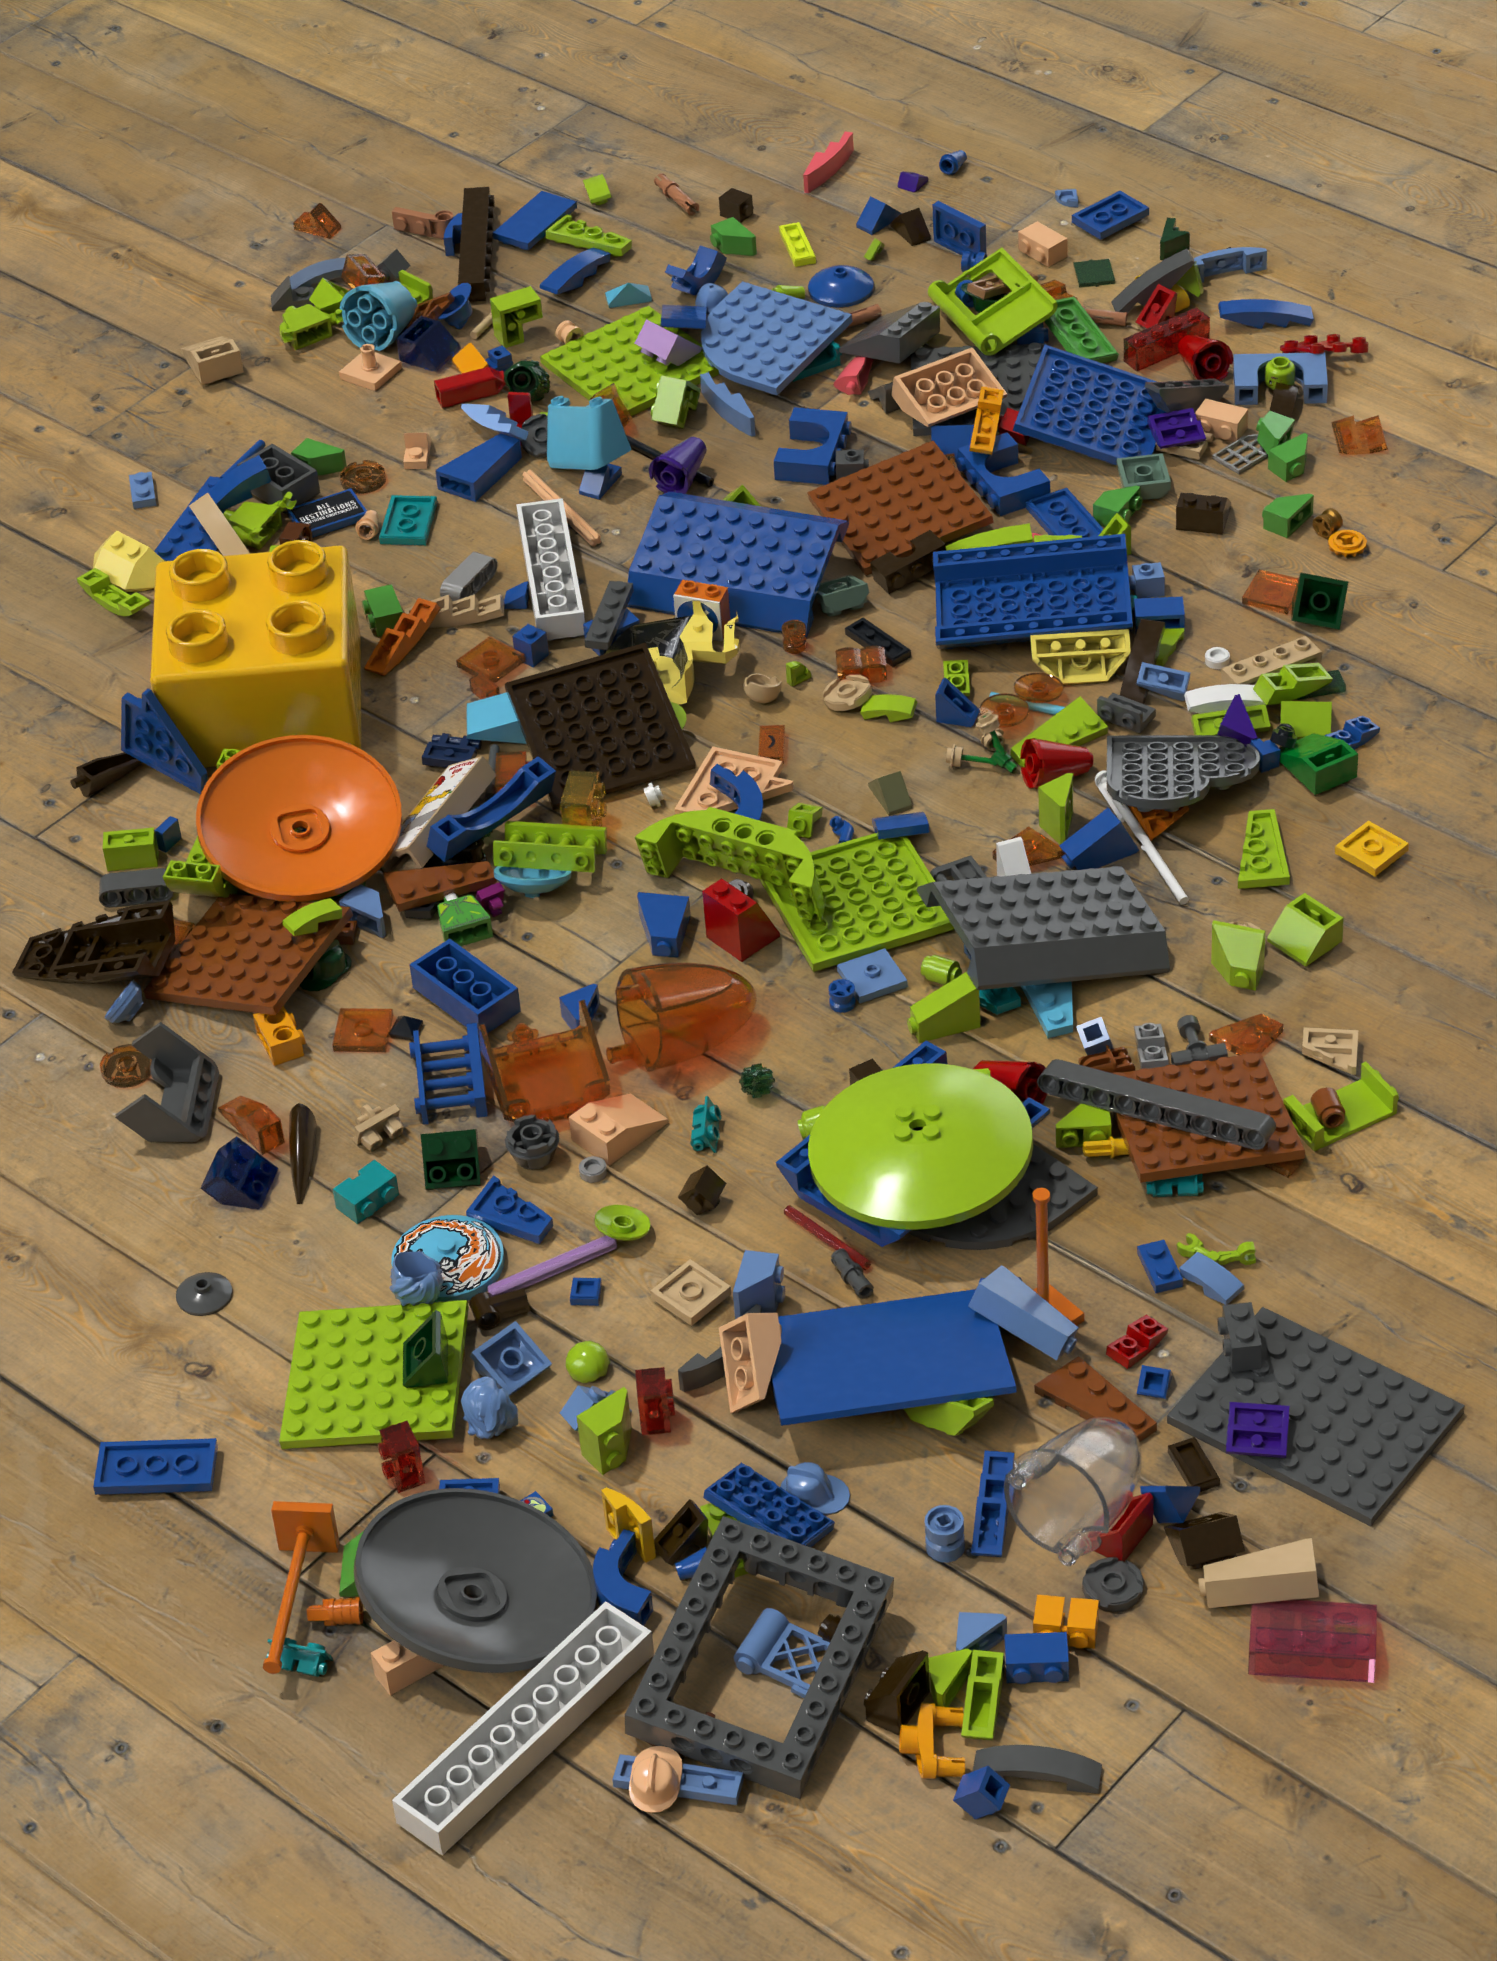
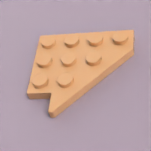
(763, 770)

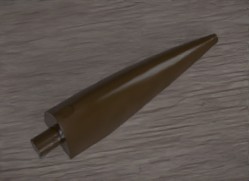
(103, 772)
(301, 1147)

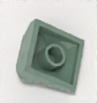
(1147, 472)
(842, 594)

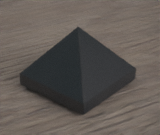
(404, 1027)

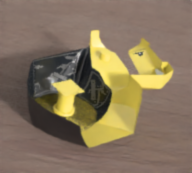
(676, 645)

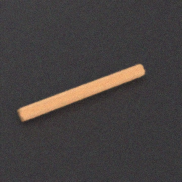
(572, 516)

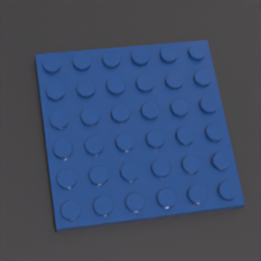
(1087, 407)

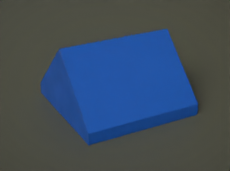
(951, 437)

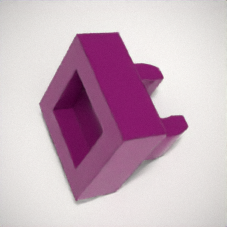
(491, 898)

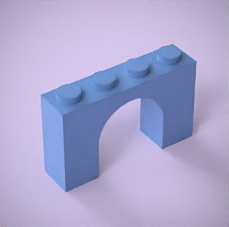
(1250, 373)

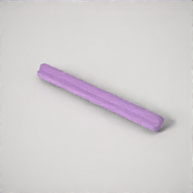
(554, 1266)

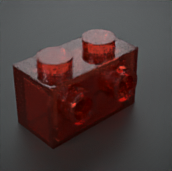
(653, 1400)
(401, 1457)

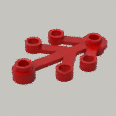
(1333, 343)

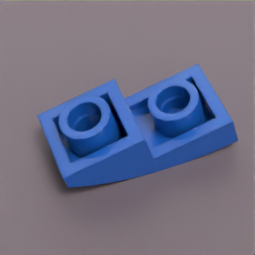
(1356, 731)

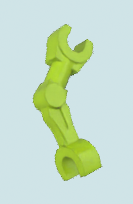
(1244, 1252)

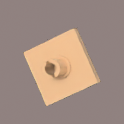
(370, 368)

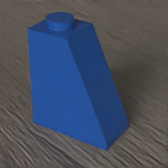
(1098, 843)
(664, 921)

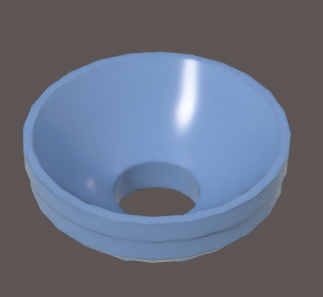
(126, 1004)

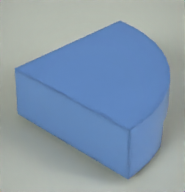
(1067, 197)

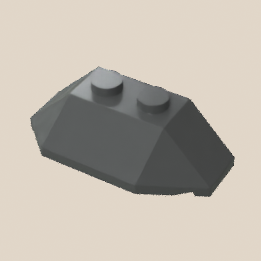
(1185, 394)

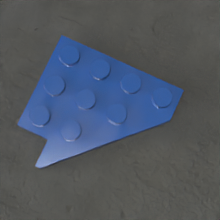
(156, 741)

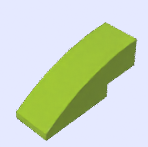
(1291, 682)
(983, 1695)

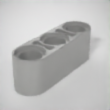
(469, 576)

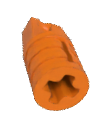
(337, 1611)

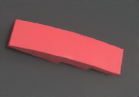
(828, 163)

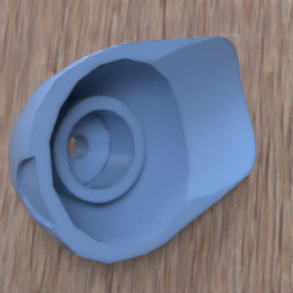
(710, 296)

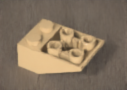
(214, 359)

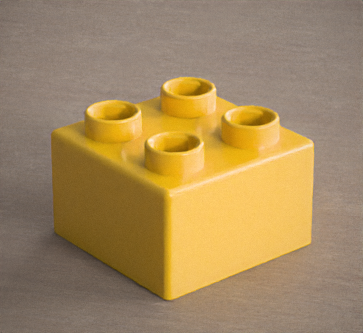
(257, 646)

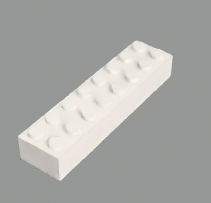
(551, 568)

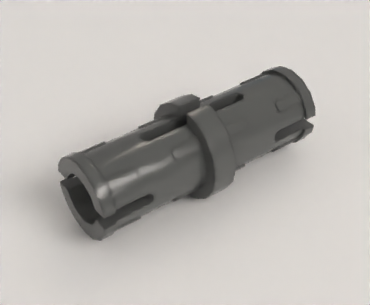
(852, 1273)

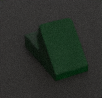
(1173, 240)

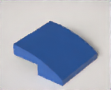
(900, 825)

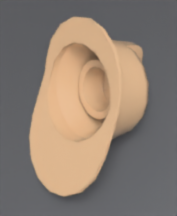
(655, 1779)

